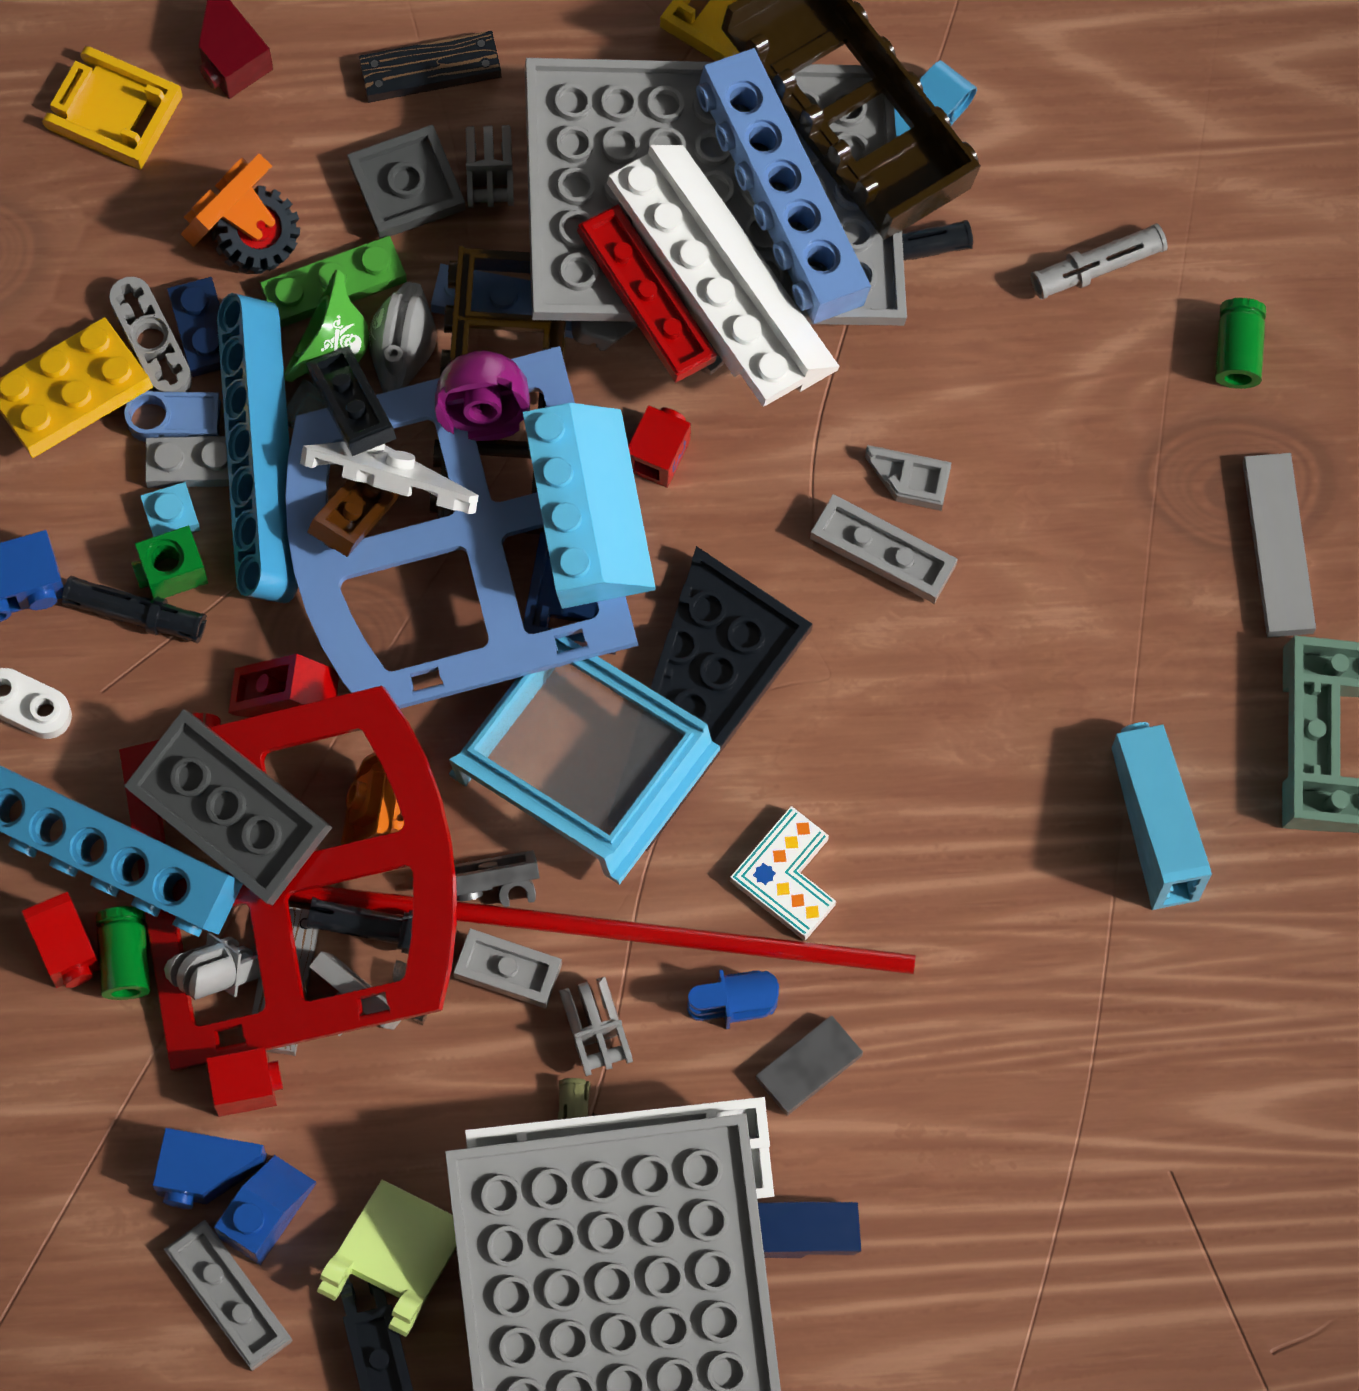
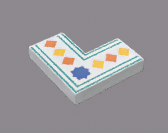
(775, 879)

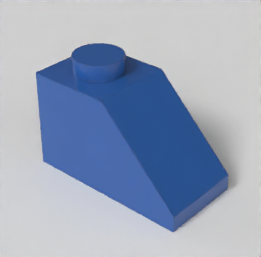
(202, 1166)
(264, 1209)

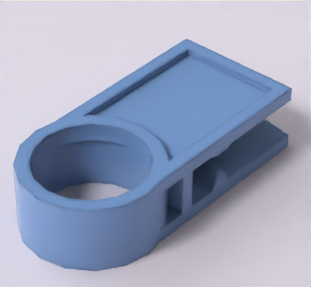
(186, 414)

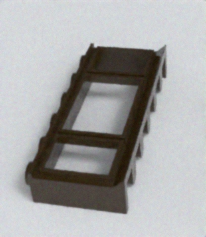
(460, 318)

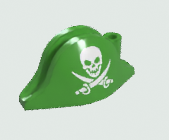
(332, 327)

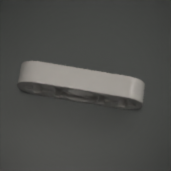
(148, 306)

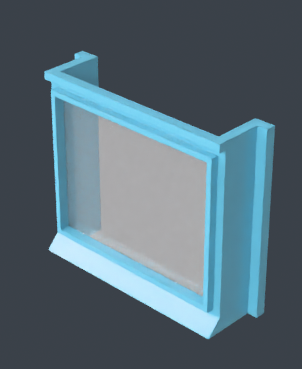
(589, 757)

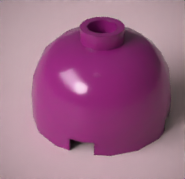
(482, 396)

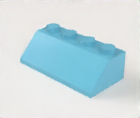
(588, 503)

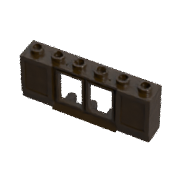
(898, 179)

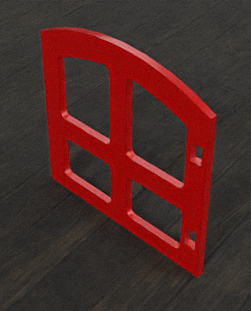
(420, 844)

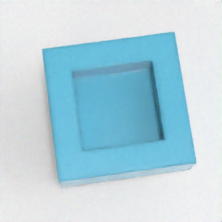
(170, 509)

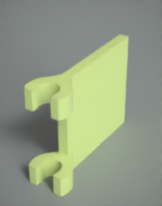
(397, 1247)

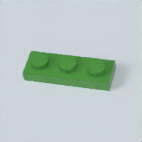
(365, 271)

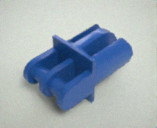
(735, 997)

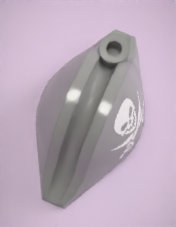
(401, 337)

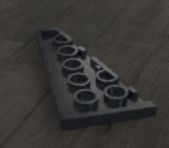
(724, 649)

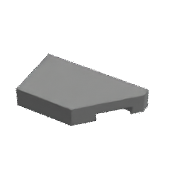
(911, 477)

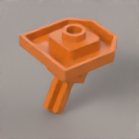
(370, 804)

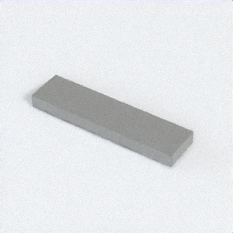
(1279, 545)

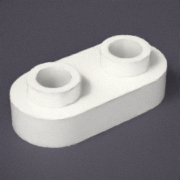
(25, 699)

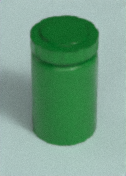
(1240, 343)
(122, 953)

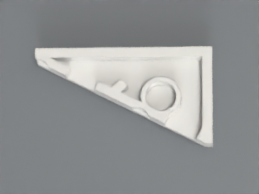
(391, 472)

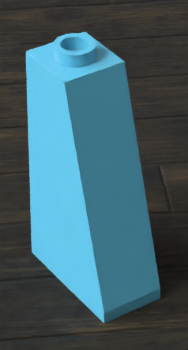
(1160, 816)

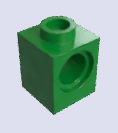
(176, 545)

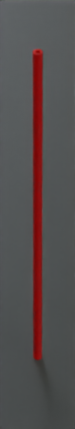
(626, 931)

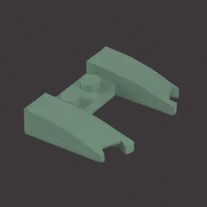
(1315, 793)

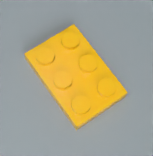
(70, 387)

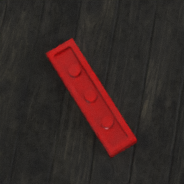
(646, 293)

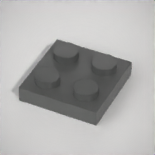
(406, 182)

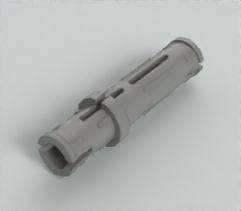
(1051, 279)

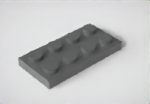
(228, 807)

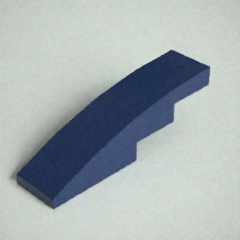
(809, 1229)

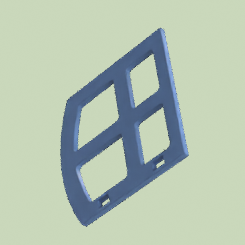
(481, 535)

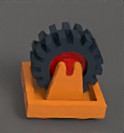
(249, 223)

